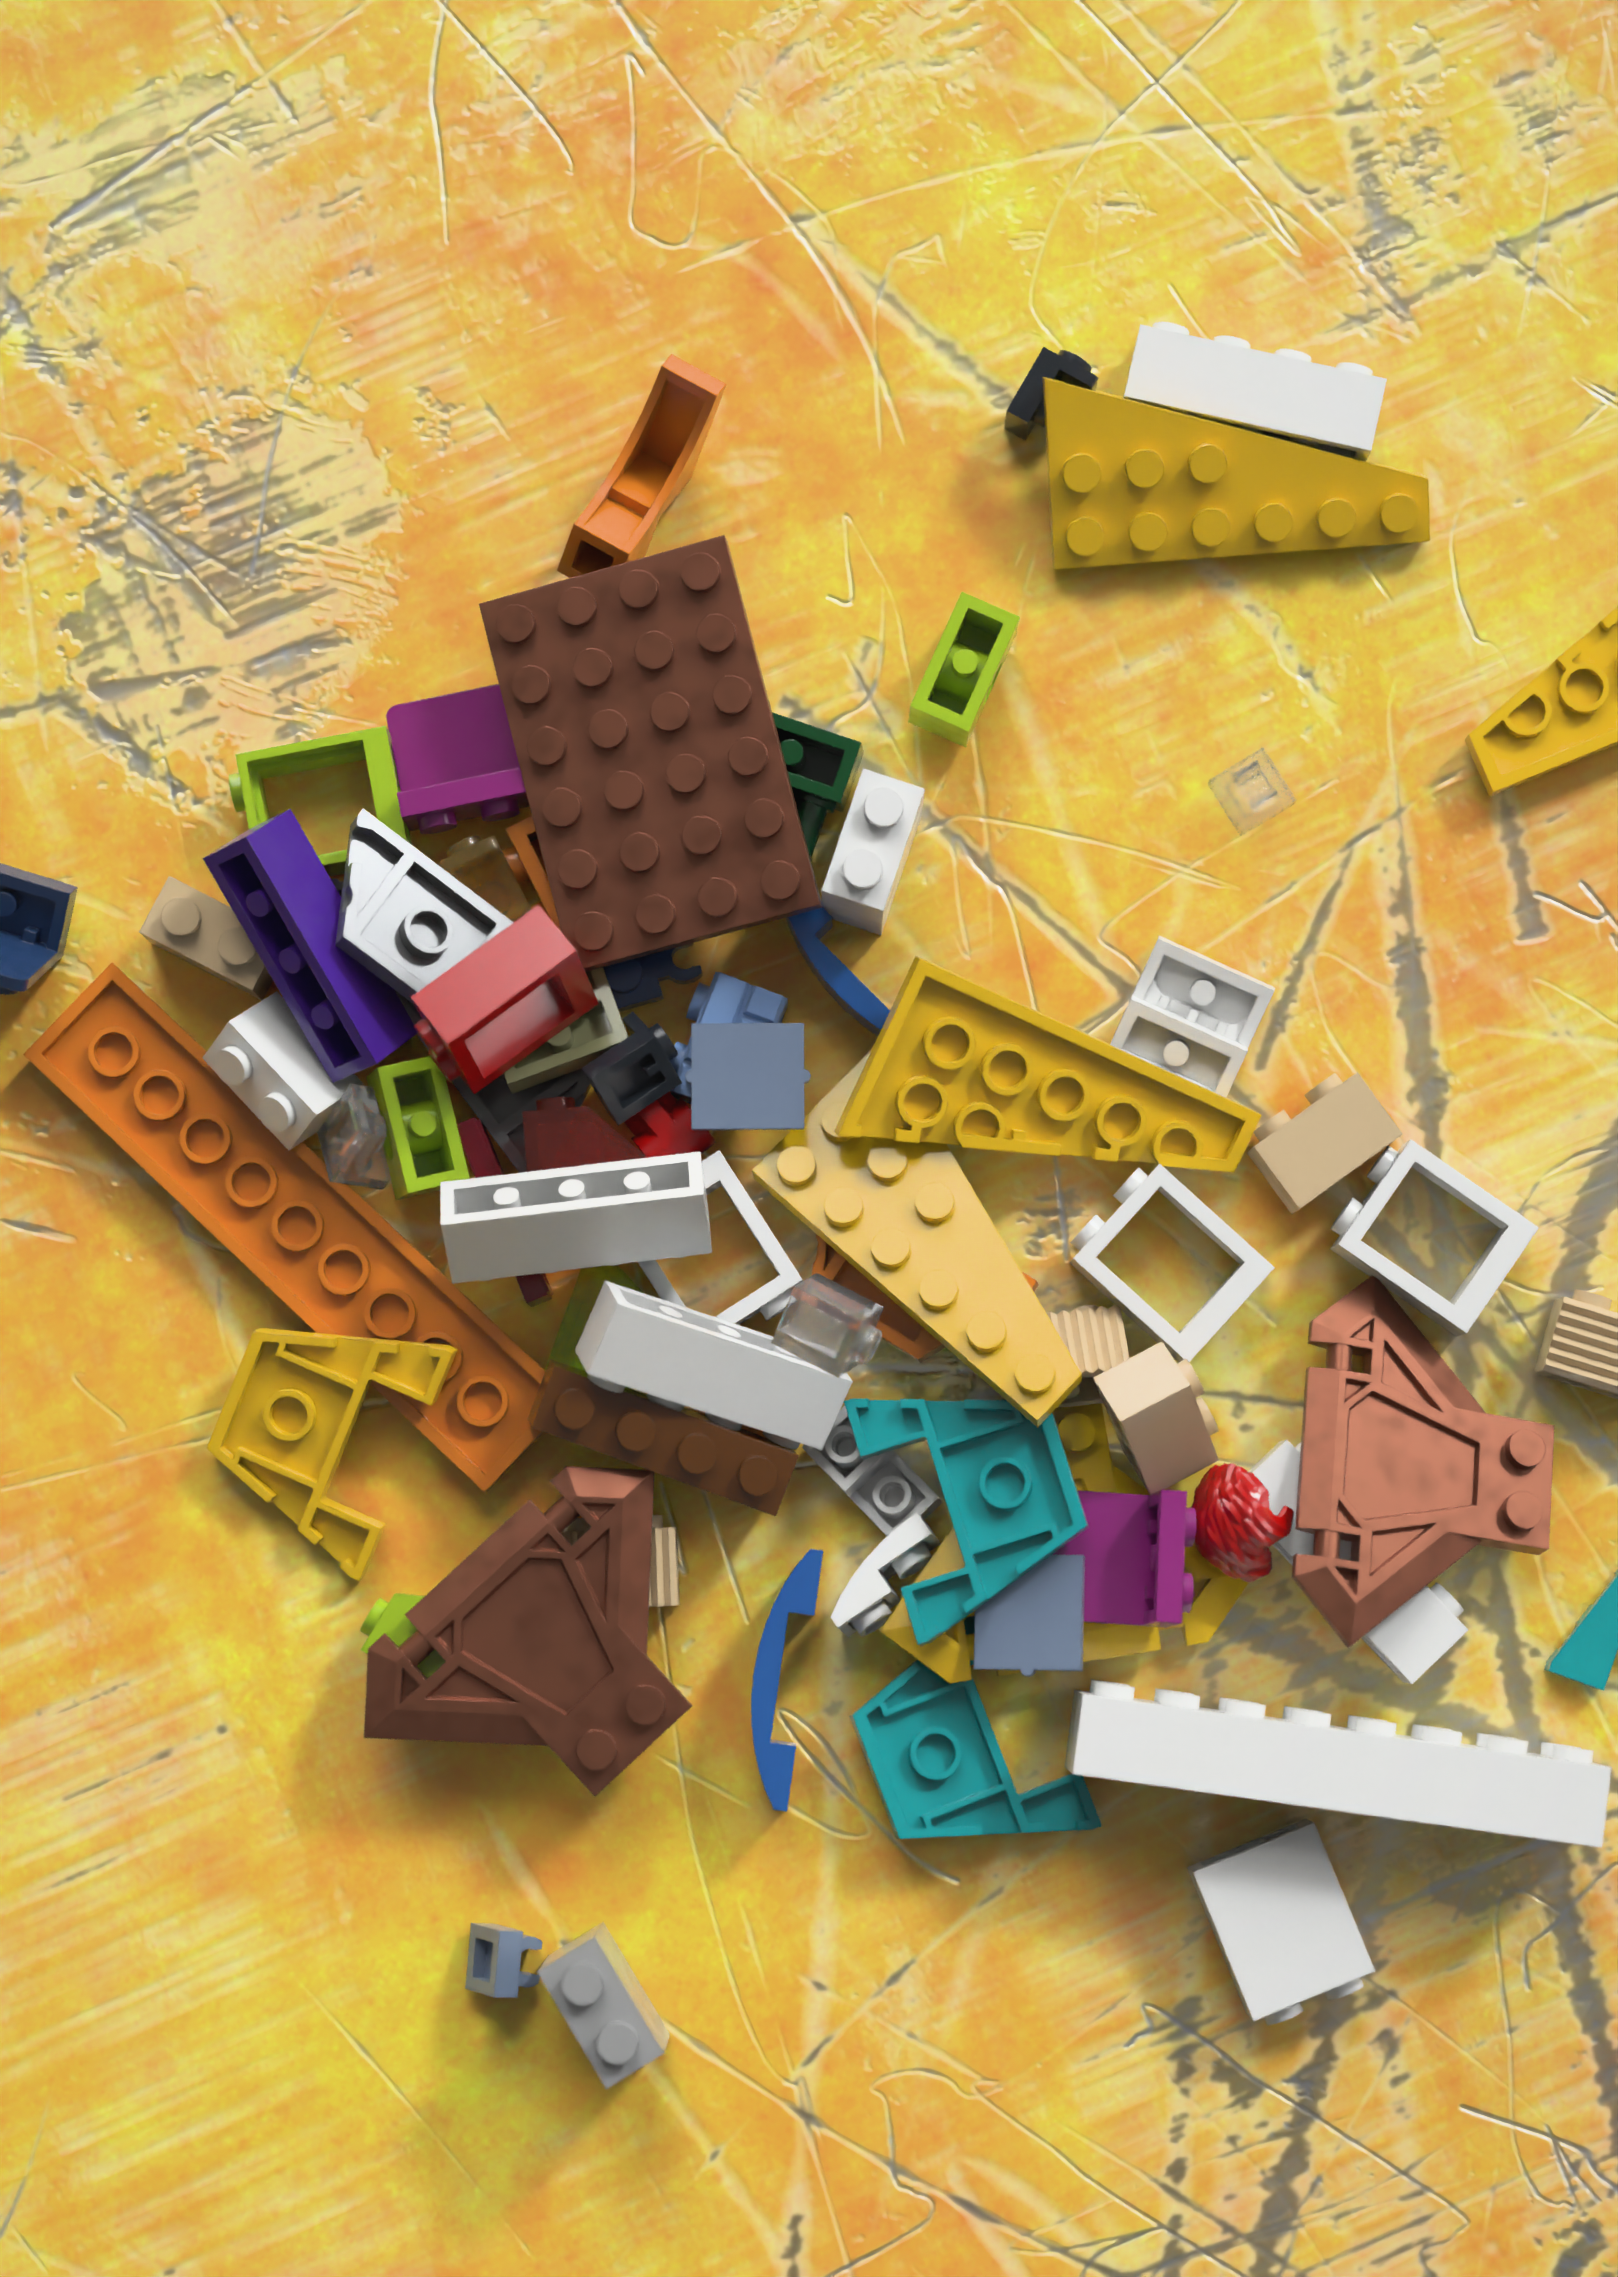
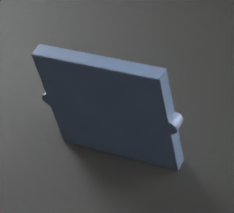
(747, 1076)
(1035, 1620)

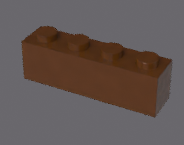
(663, 1439)

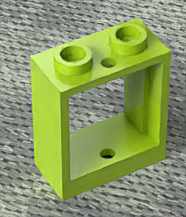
(368, 744)

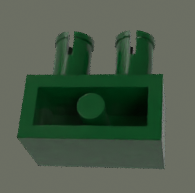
(819, 771)

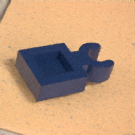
(638, 979)

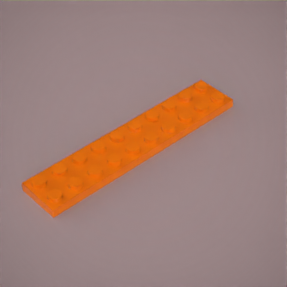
(285, 1218)

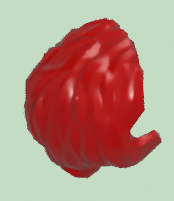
(1237, 1523)

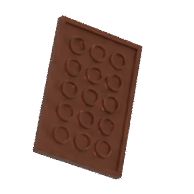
(650, 754)

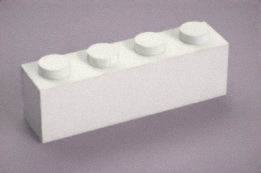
(1257, 389)
(575, 1217)
(708, 1366)
(1414, 1633)

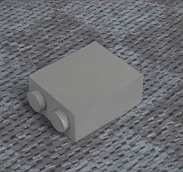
(604, 2005)

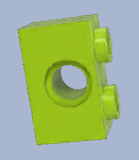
(963, 669)
(420, 1127)

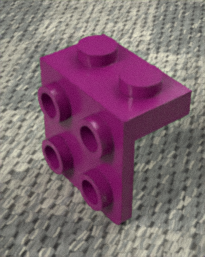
(455, 760)
(1135, 1557)

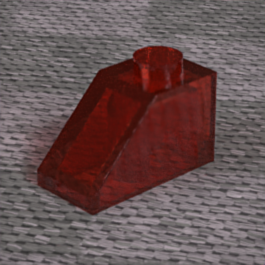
(571, 1136)

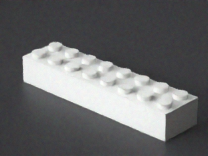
(1337, 1767)

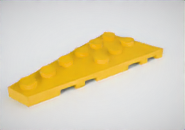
(1182, 487)
(1556, 716)
(1006, 1078)
(927, 1244)

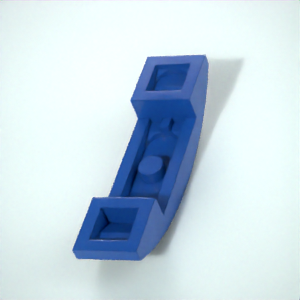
(832, 973)
(777, 1757)

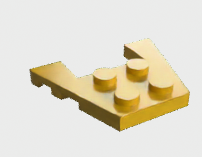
(295, 1415)

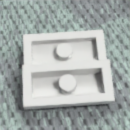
(1192, 1016)

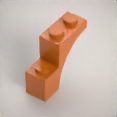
(647, 472)

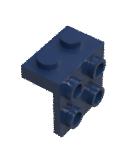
(32, 926)

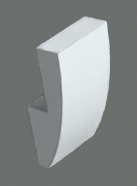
(878, 1485)
(869, 1595)

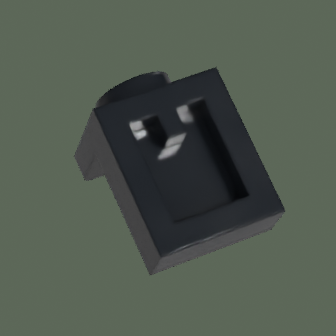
(1028, 403)
(634, 1070)

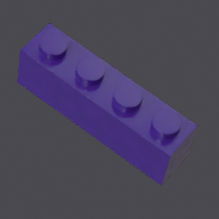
(293, 924)

